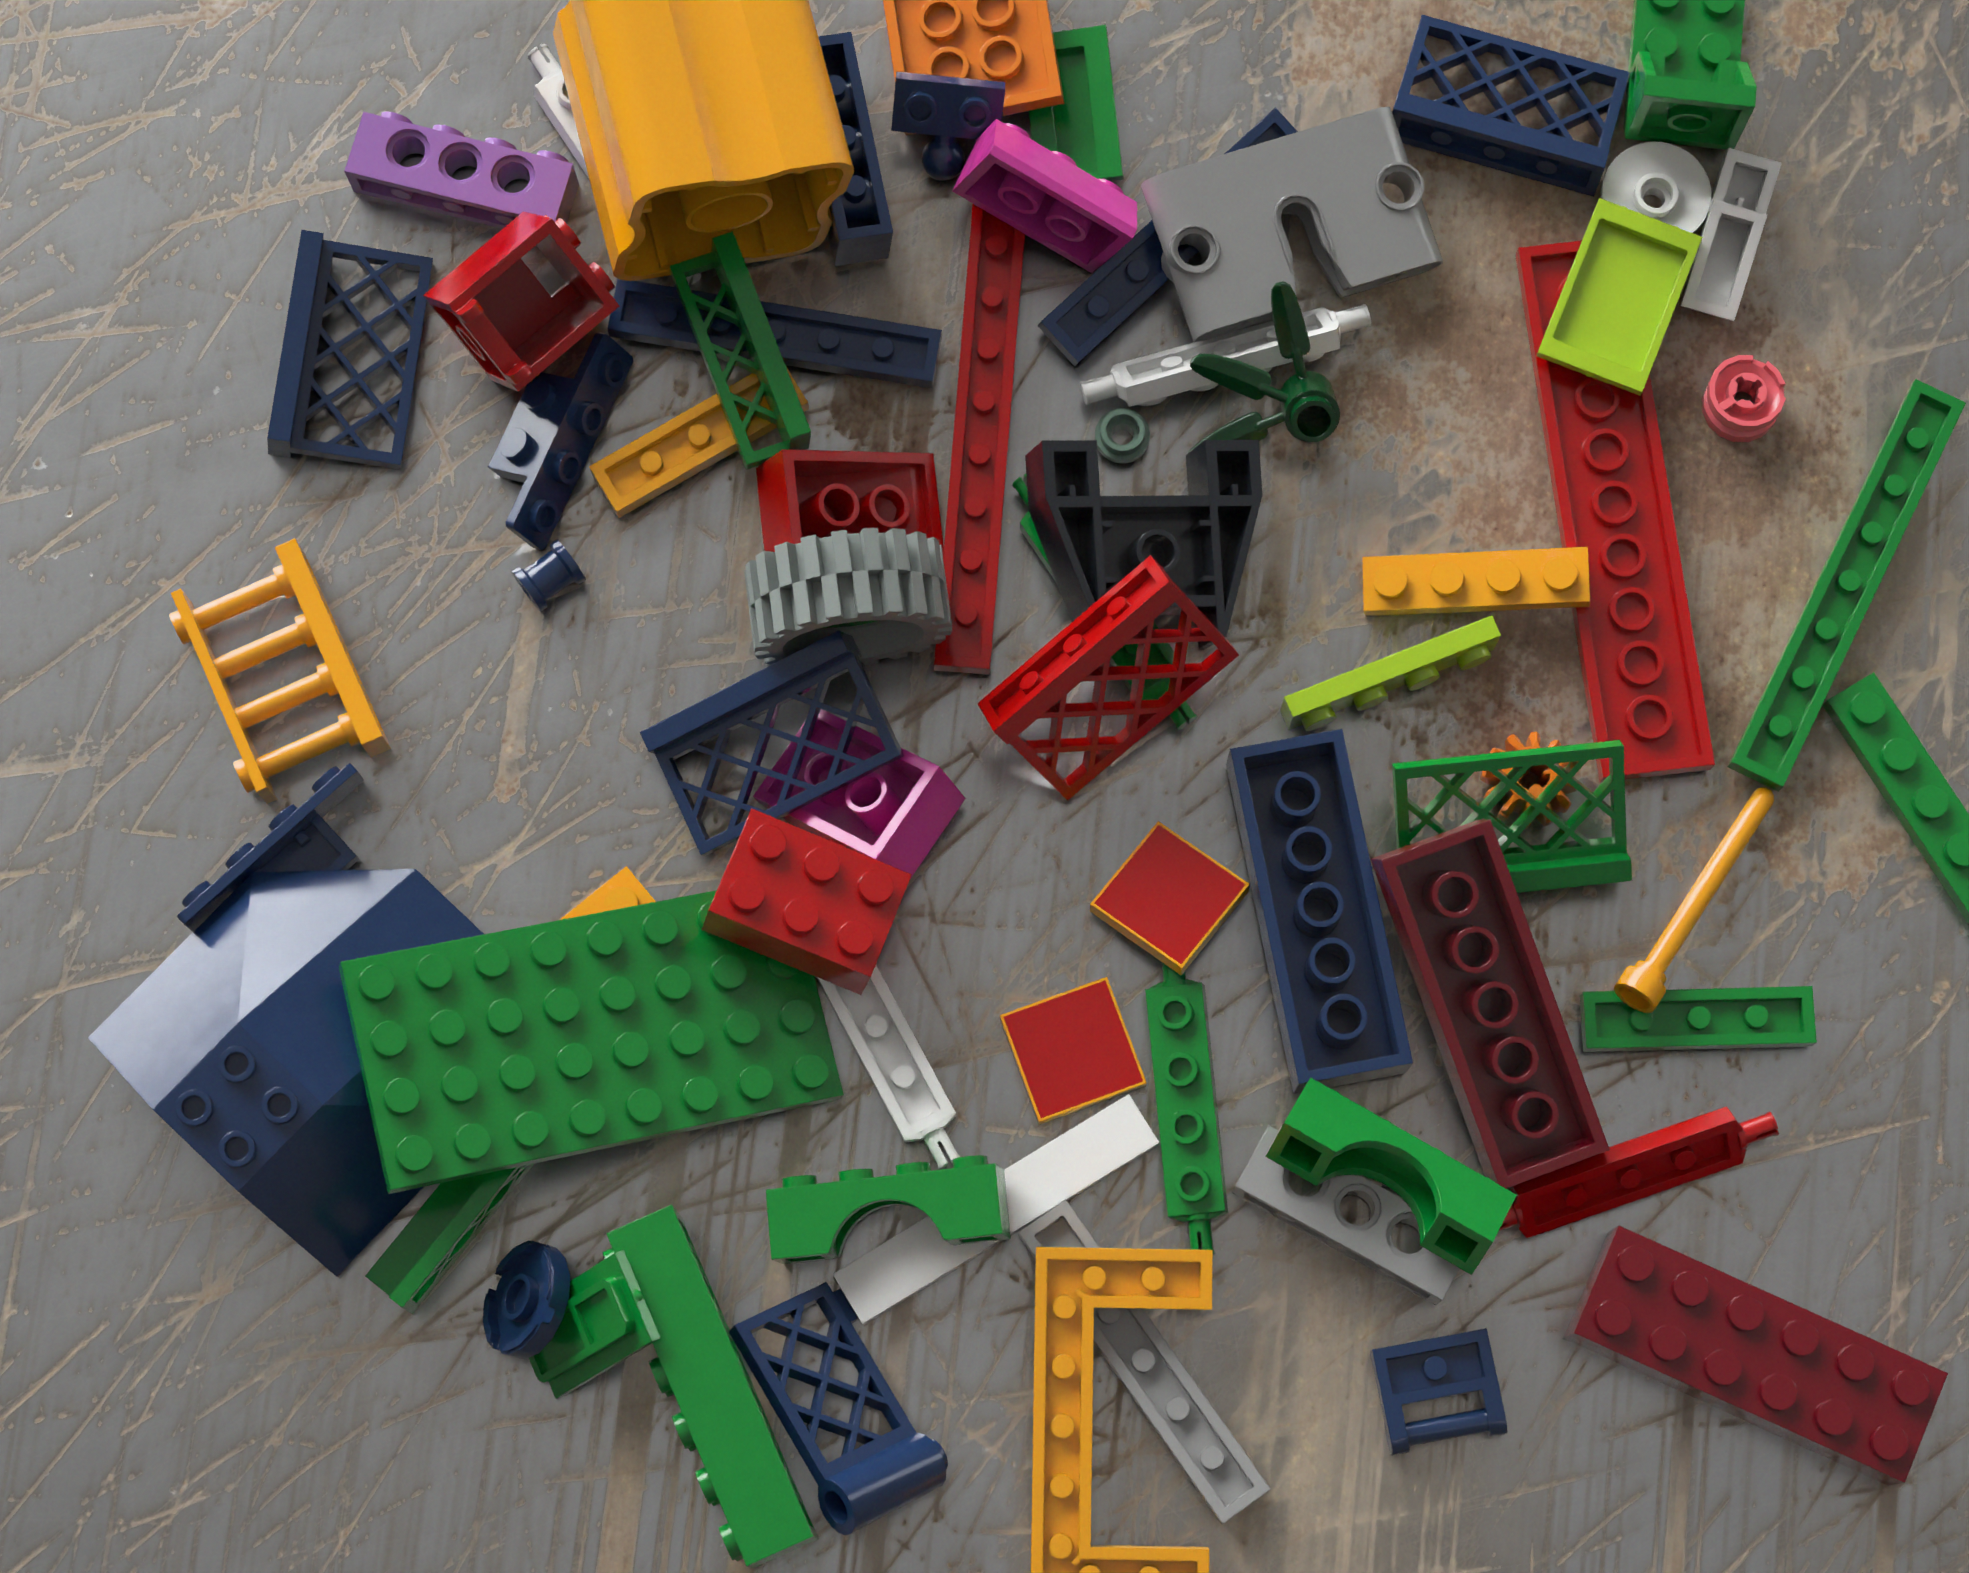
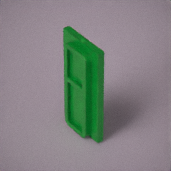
(1087, 122)
(600, 1327)

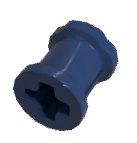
(548, 575)

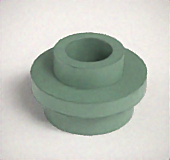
(1125, 420)

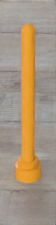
(1643, 983)

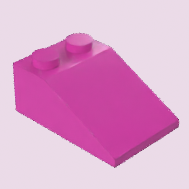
(884, 815)

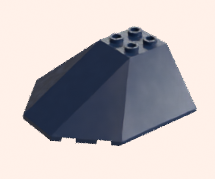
(256, 1051)

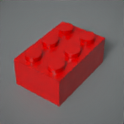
(806, 901)

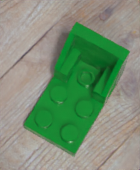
(1688, 74)

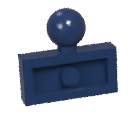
(948, 110)

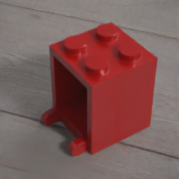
(507, 313)

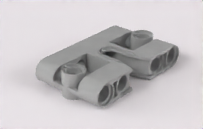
(1324, 178)

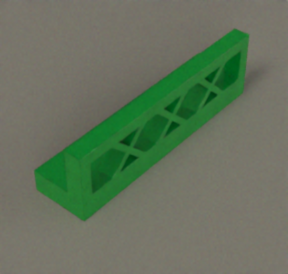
(760, 344)
(440, 1234)

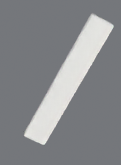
(1032, 1189)

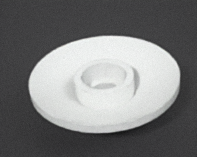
(1663, 172)

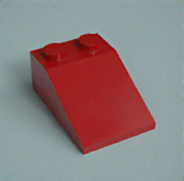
(846, 490)

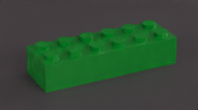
(714, 1393)

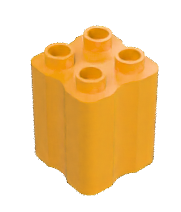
(703, 127)

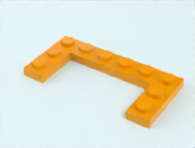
(1066, 1292)

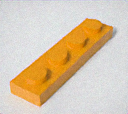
(677, 449)
(1476, 581)

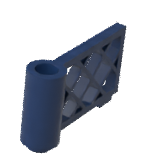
(863, 1481)

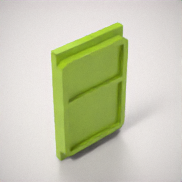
(1619, 296)

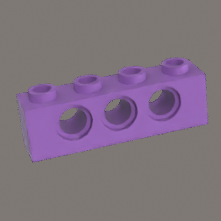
(429, 185)

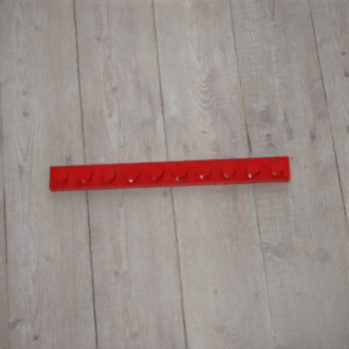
(981, 441)

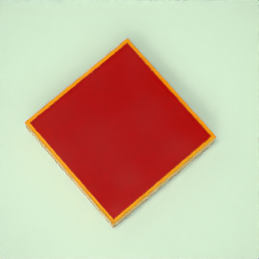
(1169, 898)
(1073, 1050)

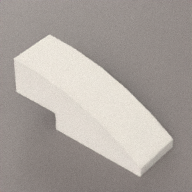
(1730, 233)

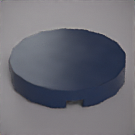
(527, 1301)

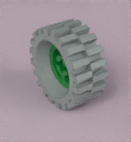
(867, 584)

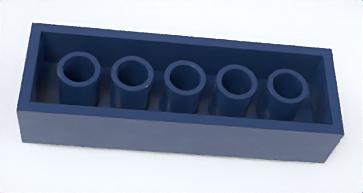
(1318, 910)

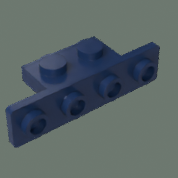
(555, 435)
(297, 843)

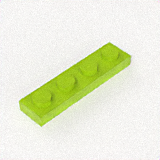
(1370, 683)

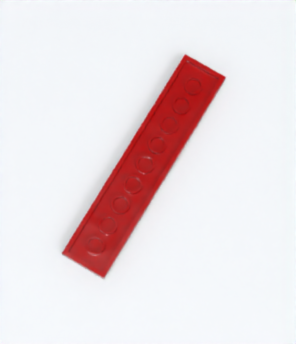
(1618, 503)

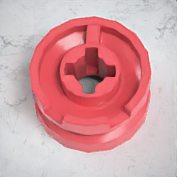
(1743, 419)

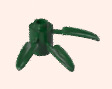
(1305, 397)

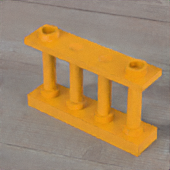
(332, 677)

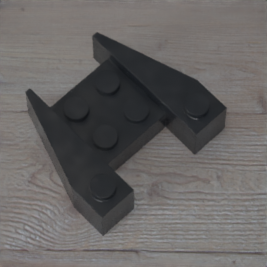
(1103, 538)

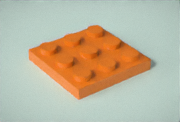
(982, 42)

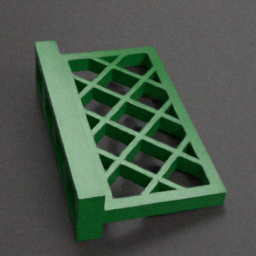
(1531, 866)

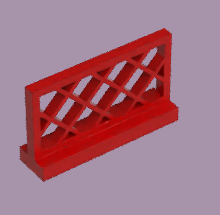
(1084, 654)

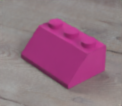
(1047, 196)

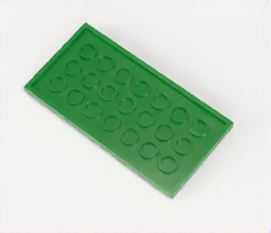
(577, 1040)

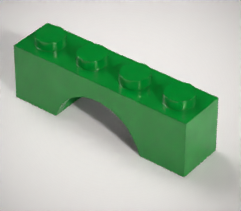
(1451, 1202)
(815, 1219)

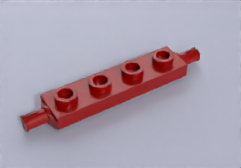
(1635, 1170)

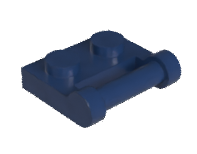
(1435, 1371)

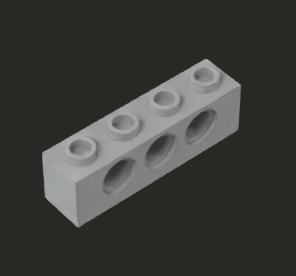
(1320, 1217)

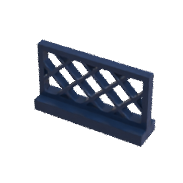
(1499, 138)
(301, 346)
(764, 694)

